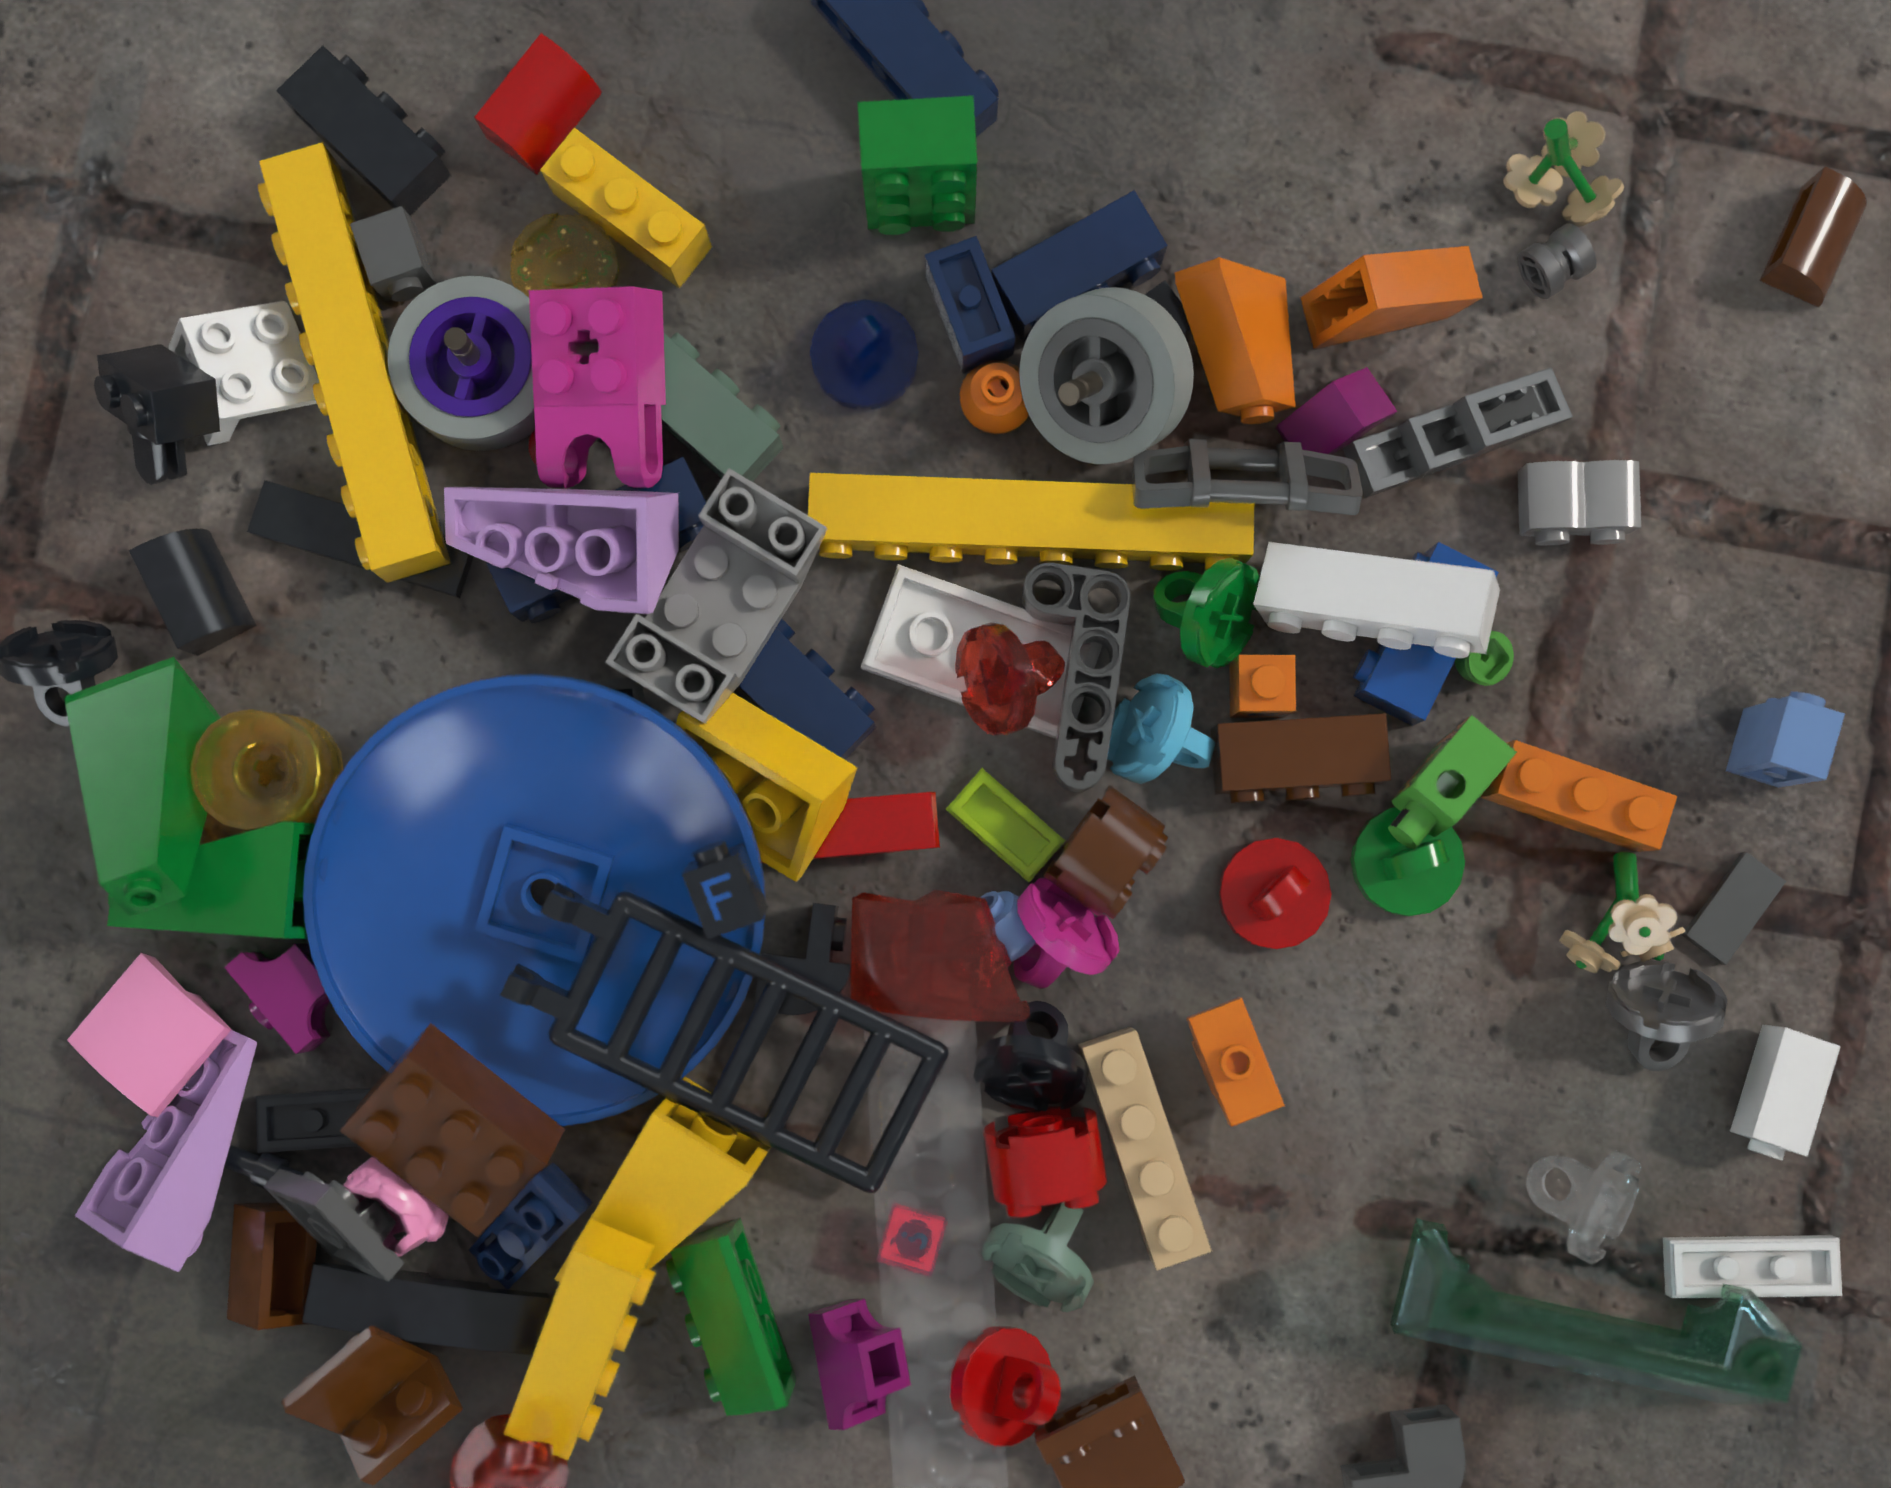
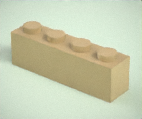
(1144, 1148)

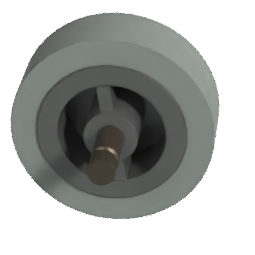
(1106, 375)

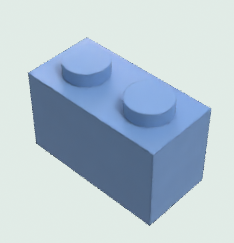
(1786, 740)

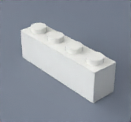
(1377, 598)

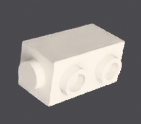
(1784, 1091)

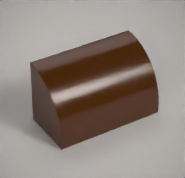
(1815, 237)
(268, 1267)

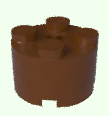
(1107, 852)

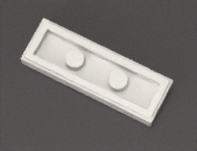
(1760, 1263)

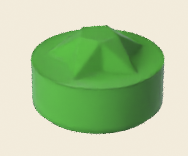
(1489, 667)

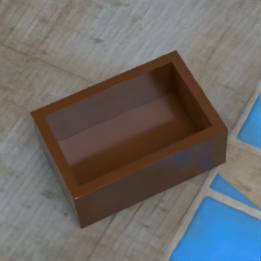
(454, 1130)

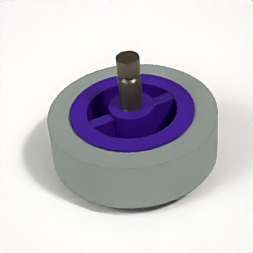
(466, 363)

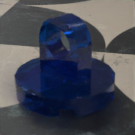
(864, 354)

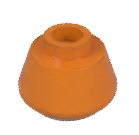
(998, 412)

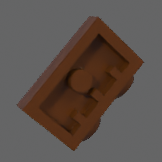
(379, 1398)
(1109, 1443)

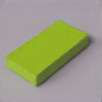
(1005, 825)

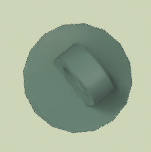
(1039, 1262)

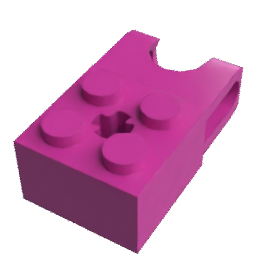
(595, 391)

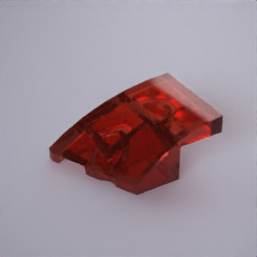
(931, 959)

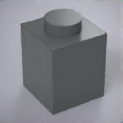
(393, 254)

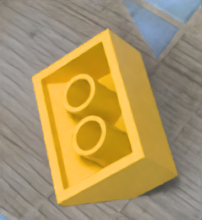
(781, 778)

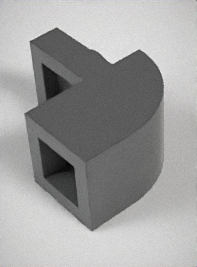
(1426, 1450)

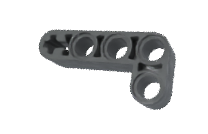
(1081, 680)

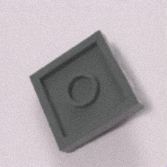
(338, 1222)

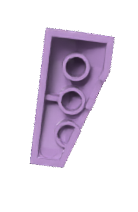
(589, 543)
(168, 1183)

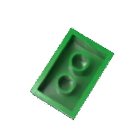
(918, 163)

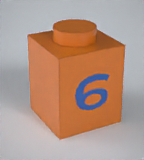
(1262, 686)

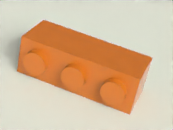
(1583, 798)

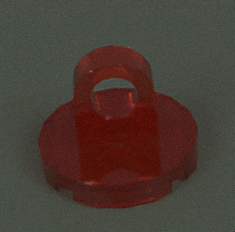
(1004, 676)
(499, 1461)

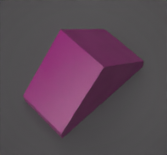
(1338, 414)

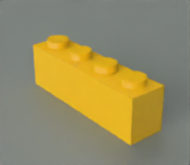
(579, 1339)

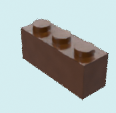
(1301, 757)

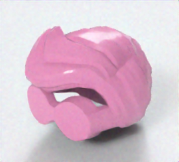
(407, 1206)

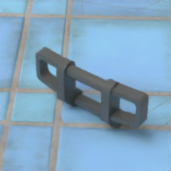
(1286, 461)

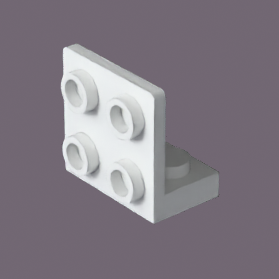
(253, 359)

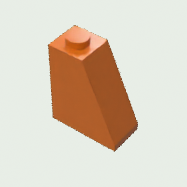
(1390, 294)
(1240, 336)

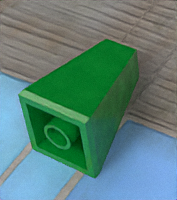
(136, 780)
(238, 887)

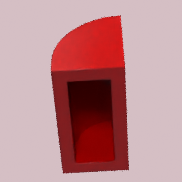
(538, 104)

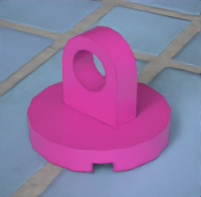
(1064, 936)

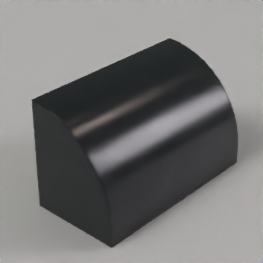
(192, 589)

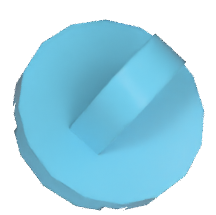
(1156, 731)

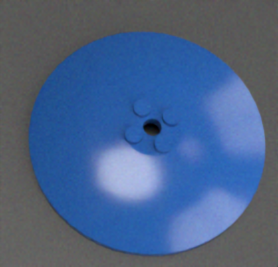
(432, 862)

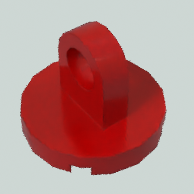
(1274, 893)
(1004, 1386)

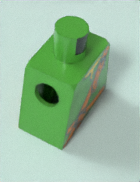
(1448, 782)

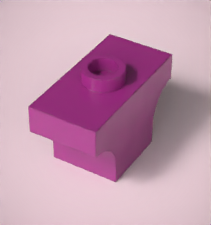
(285, 995)
(856, 1362)

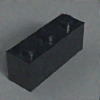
(366, 130)

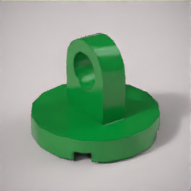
(1215, 615)
(1402, 877)

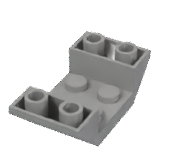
(721, 598)

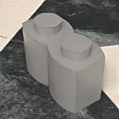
(1579, 499)

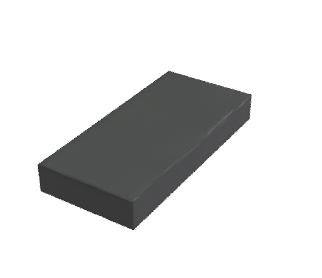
(1733, 908)

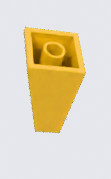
(676, 1177)

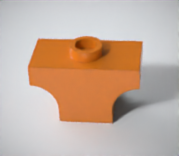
(1234, 1062)

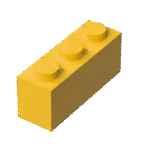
(627, 207)

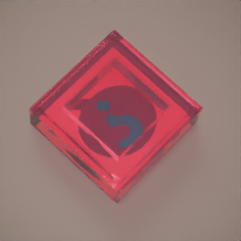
(912, 1239)

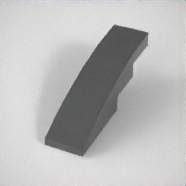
(1459, 432)

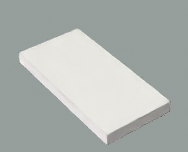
(925, 623)

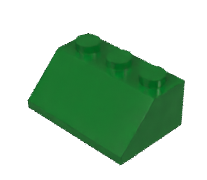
(732, 1320)

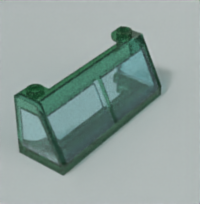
(1720, 1355)

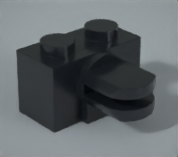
(161, 403)

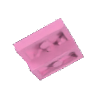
(149, 1035)

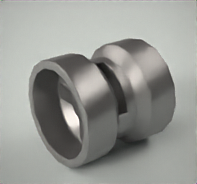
(1561, 258)

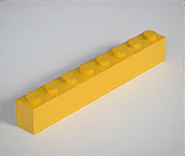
(350, 353)
(1020, 520)

